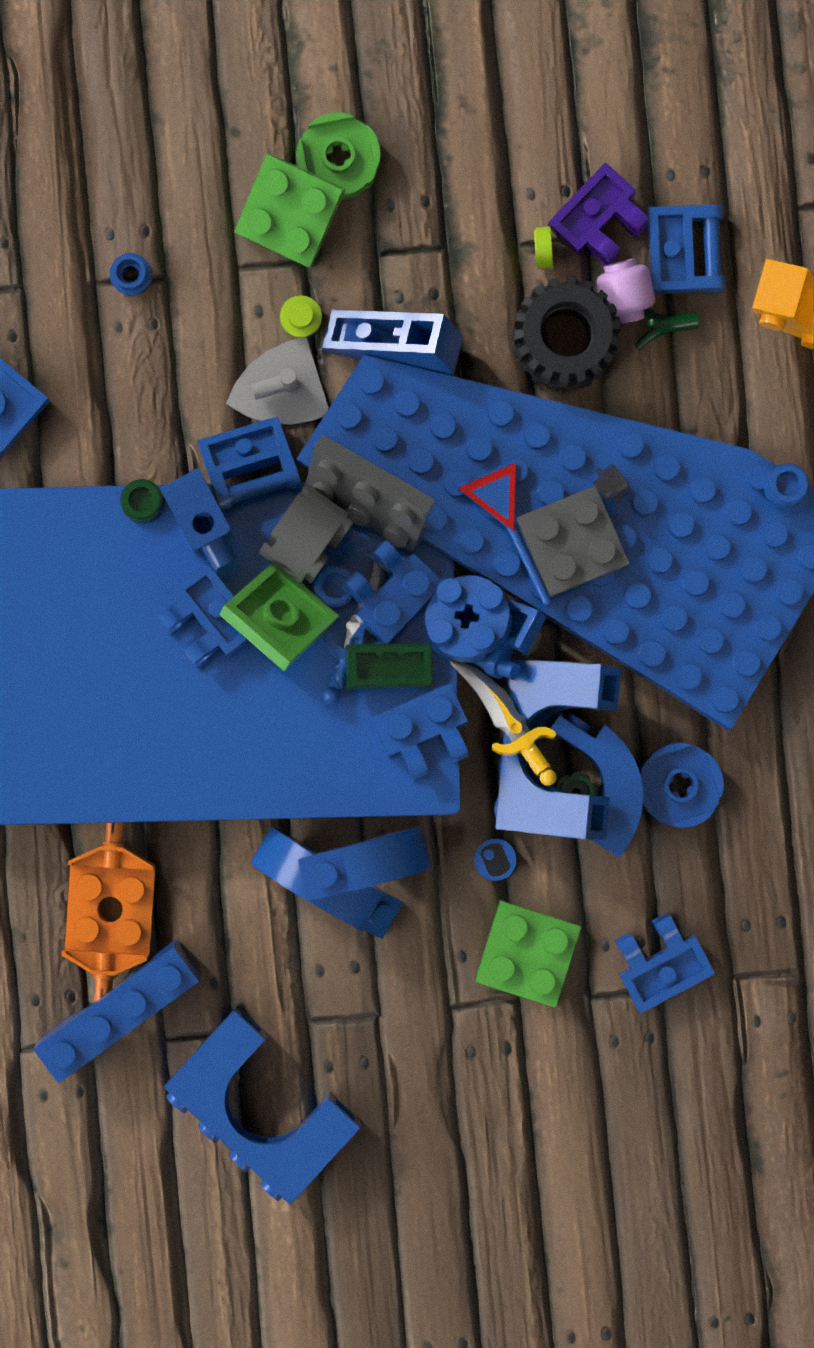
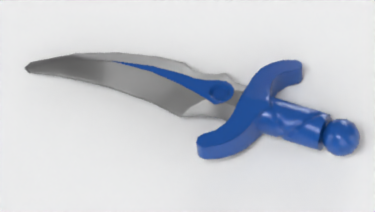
(355, 635)

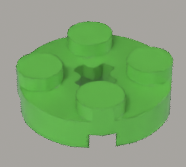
(353, 137)

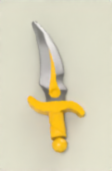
(507, 719)

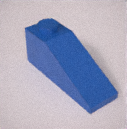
(401, 337)

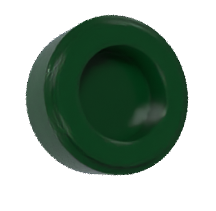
(142, 501)

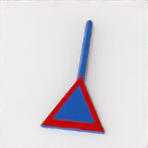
(497, 497)

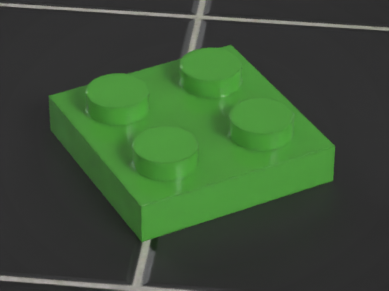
(289, 210)
(279, 615)
(527, 953)

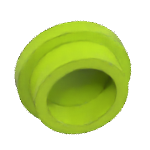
(300, 316)

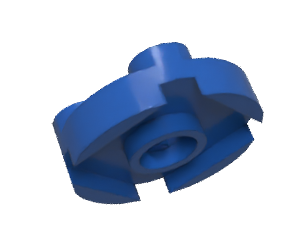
(481, 637)
(701, 796)

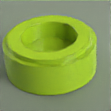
(543, 247)

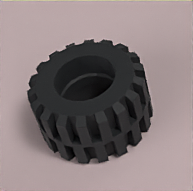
(570, 300)

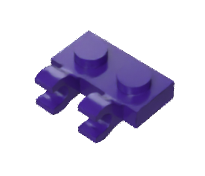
(592, 208)

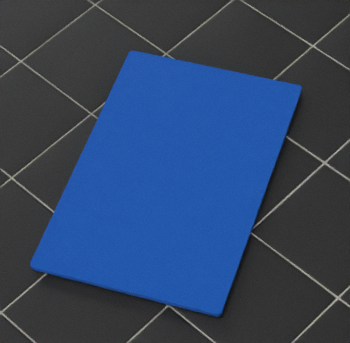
(124, 729)

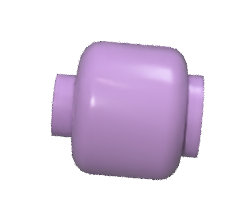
(628, 288)

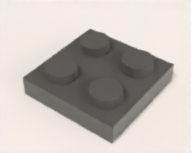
(572, 541)

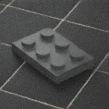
(370, 494)

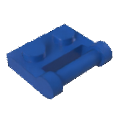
(672, 249)
(246, 451)

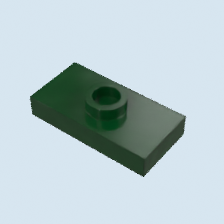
(389, 666)

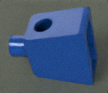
(192, 500)

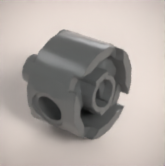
(305, 533)

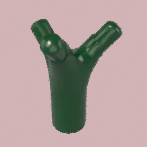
(664, 324)

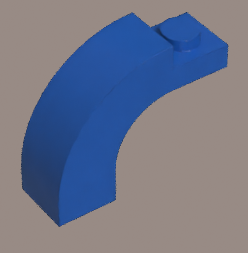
(618, 777)
(365, 863)
(364, 909)

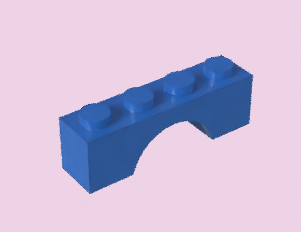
(118, 1011)

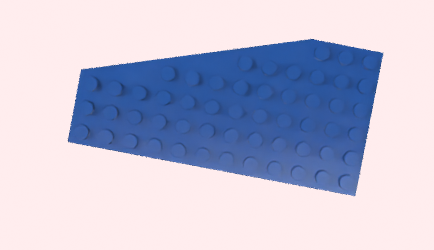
(708, 555)

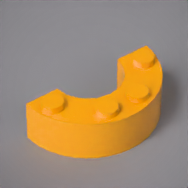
(786, 300)

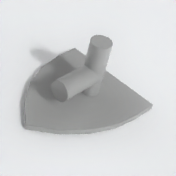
(281, 385)

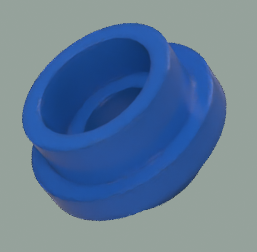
(122, 265)

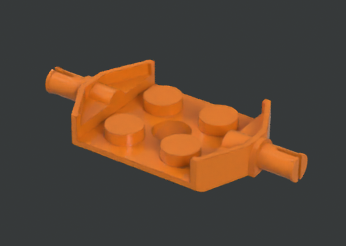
(90, 939)

